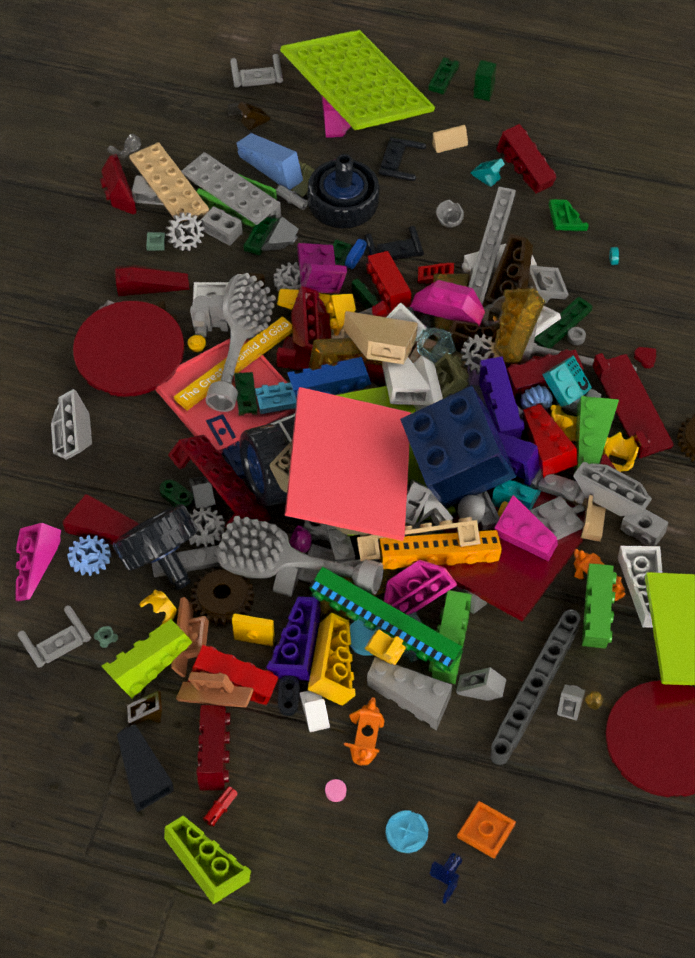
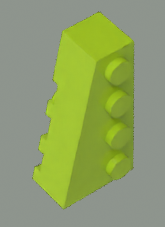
(148, 658)
(208, 864)

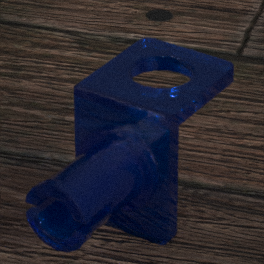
(447, 874)

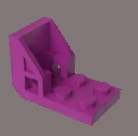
(319, 268)

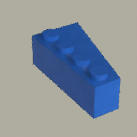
(334, 380)

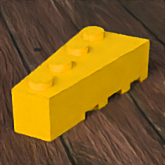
(331, 662)

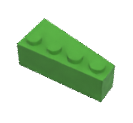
(593, 427)
(598, 606)
(454, 627)

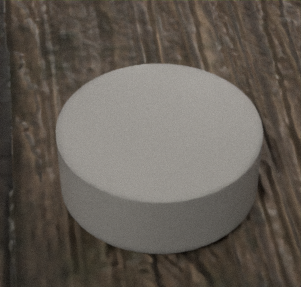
(576, 336)

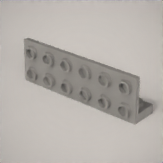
(232, 189)

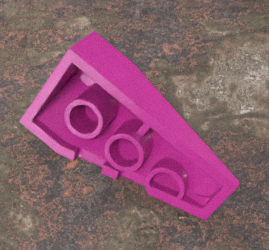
(36, 549)

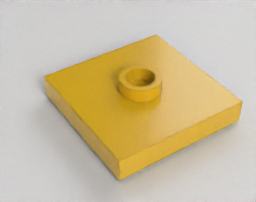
(253, 629)

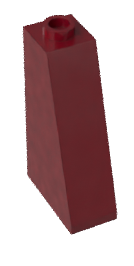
(97, 519)

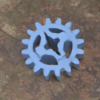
(90, 557)

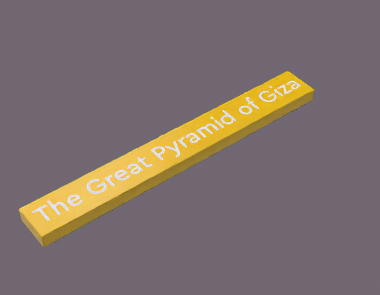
(249, 352)

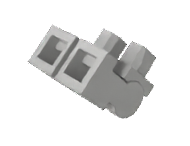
(208, 314)

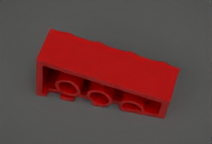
(388, 280)
(554, 447)
(239, 672)

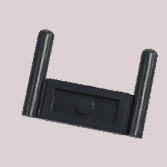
(393, 157)

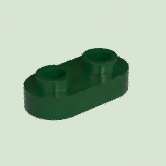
(175, 493)

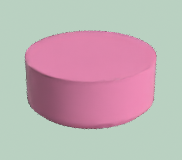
(335, 790)

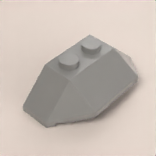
(70, 426)
(612, 489)

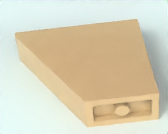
(381, 337)

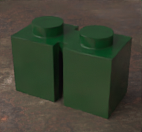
(485, 80)

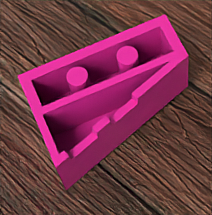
(525, 530)

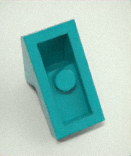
(488, 171)

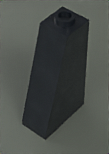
(143, 770)

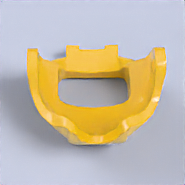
(565, 422)
(623, 449)
(160, 604)

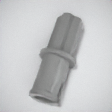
(291, 197)

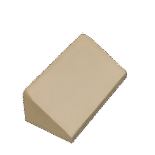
(450, 139)

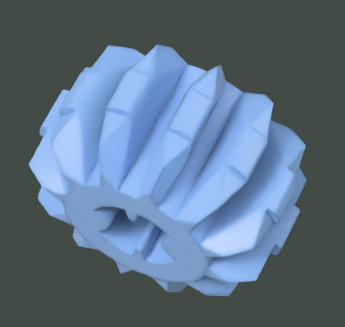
(535, 396)

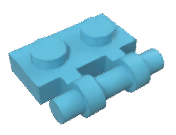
(275, 397)

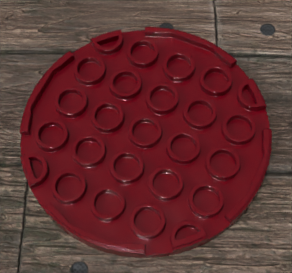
(128, 348)
(654, 738)

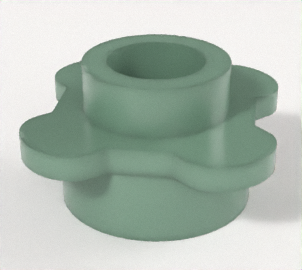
(105, 631)

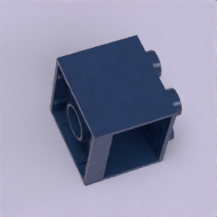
(457, 447)

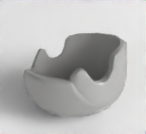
(449, 213)
(471, 506)

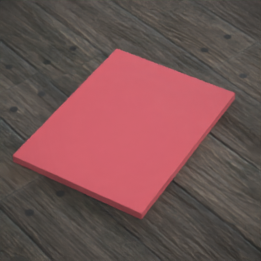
(348, 464)

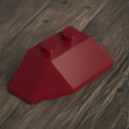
(116, 185)
(309, 318)

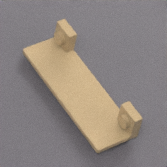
(168, 182)
(467, 534)

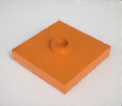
(486, 829)

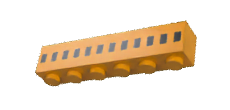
(438, 550)

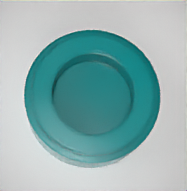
(614, 255)

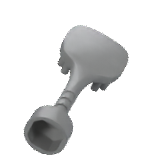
(247, 315)
(263, 549)

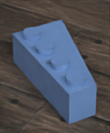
(271, 159)

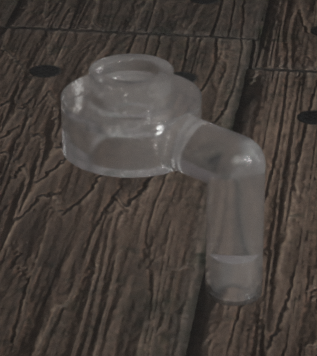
(131, 144)

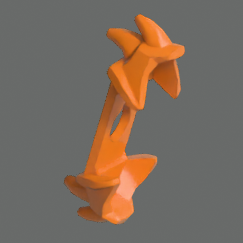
(581, 564)
(364, 748)

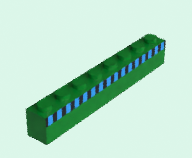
(382, 616)

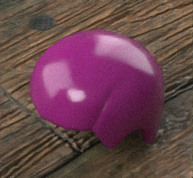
(301, 539)

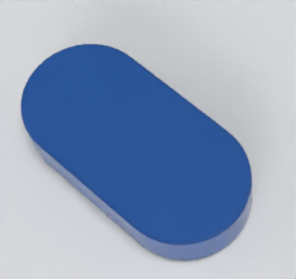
(355, 254)

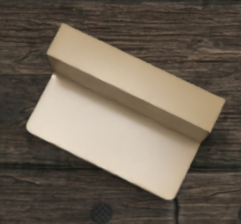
(593, 521)

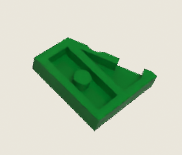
(565, 217)

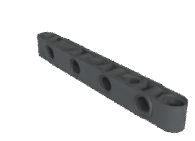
(530, 696)

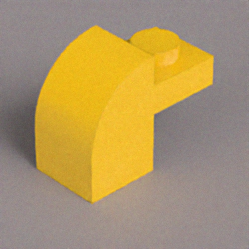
(385, 647)

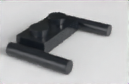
(398, 249)

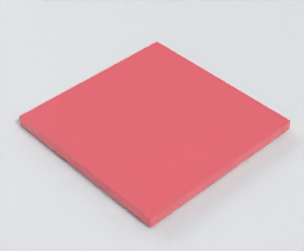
(196, 416)

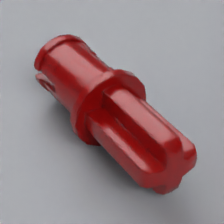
(220, 806)

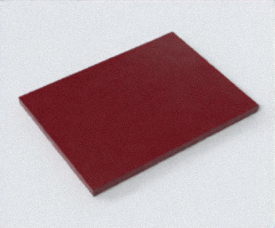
(519, 576)

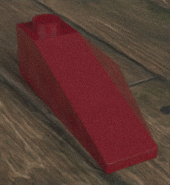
(145, 280)

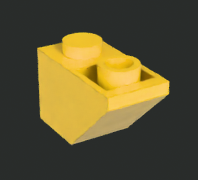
(337, 307)

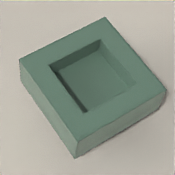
(155, 241)

